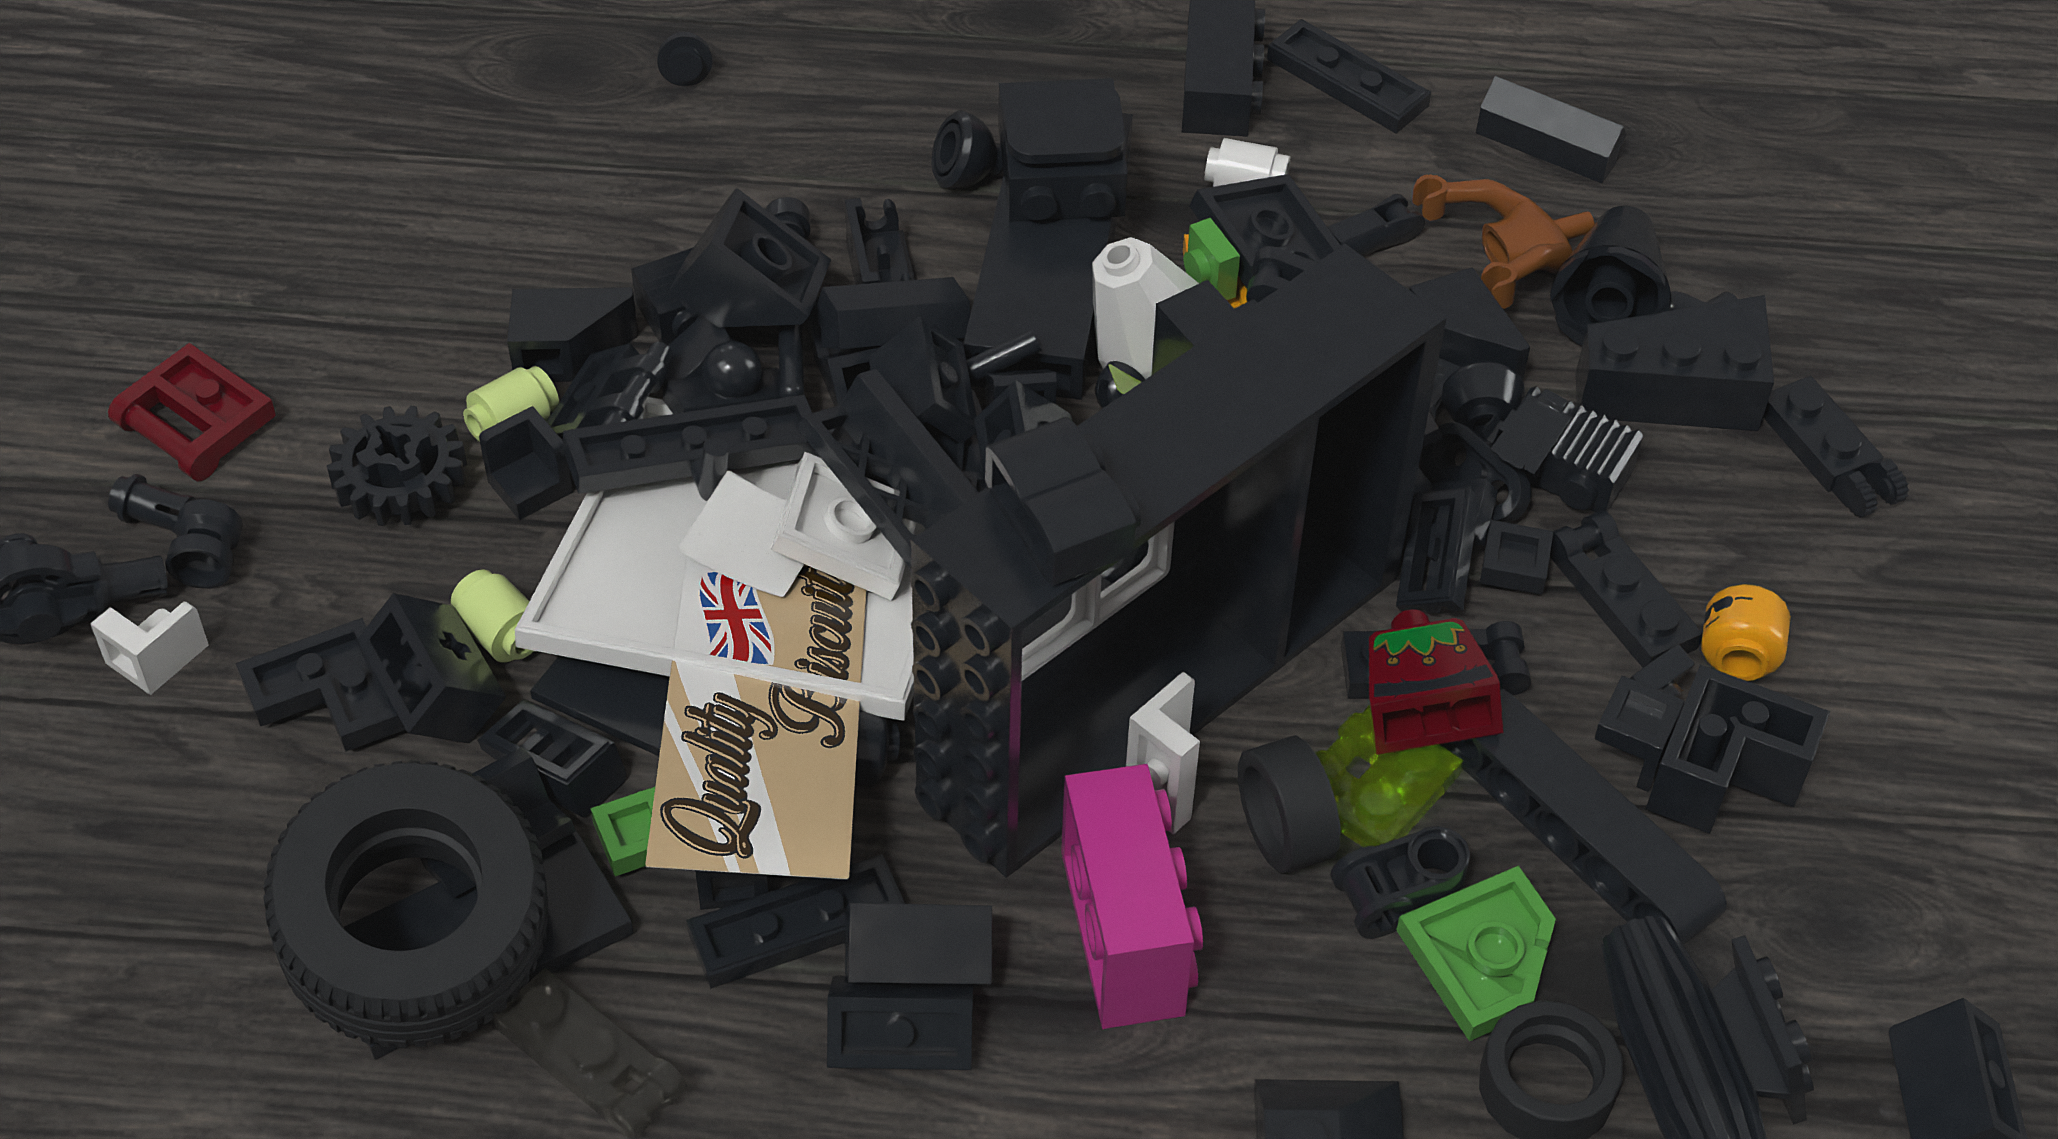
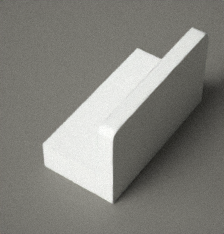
(1163, 741)

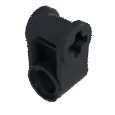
(1394, 878)

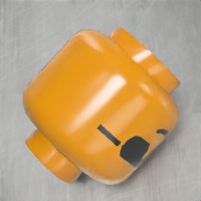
(1745, 631)

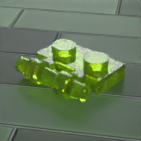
(1394, 788)

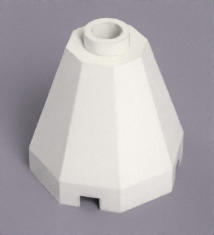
(1126, 287)

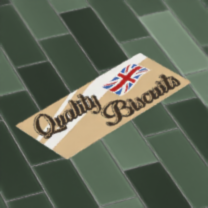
(752, 766)

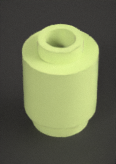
(508, 397)
(491, 612)

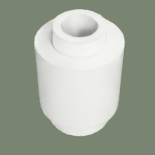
(1244, 161)

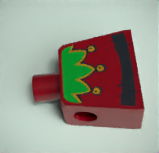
(1430, 684)

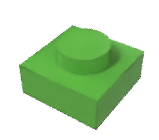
(1212, 258)
(625, 830)

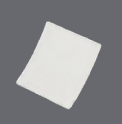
(737, 536)

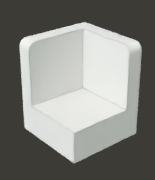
(153, 649)

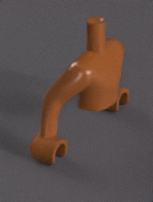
(1515, 245)

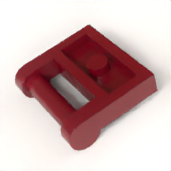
(204, 396)

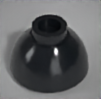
(964, 152)

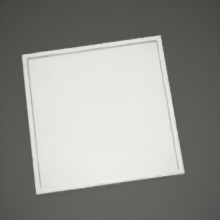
(619, 585)

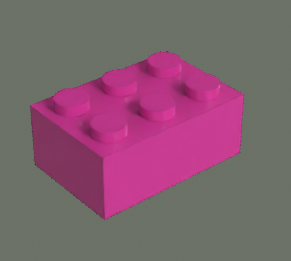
(1129, 895)

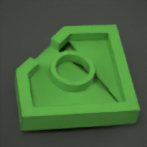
(1482, 948)

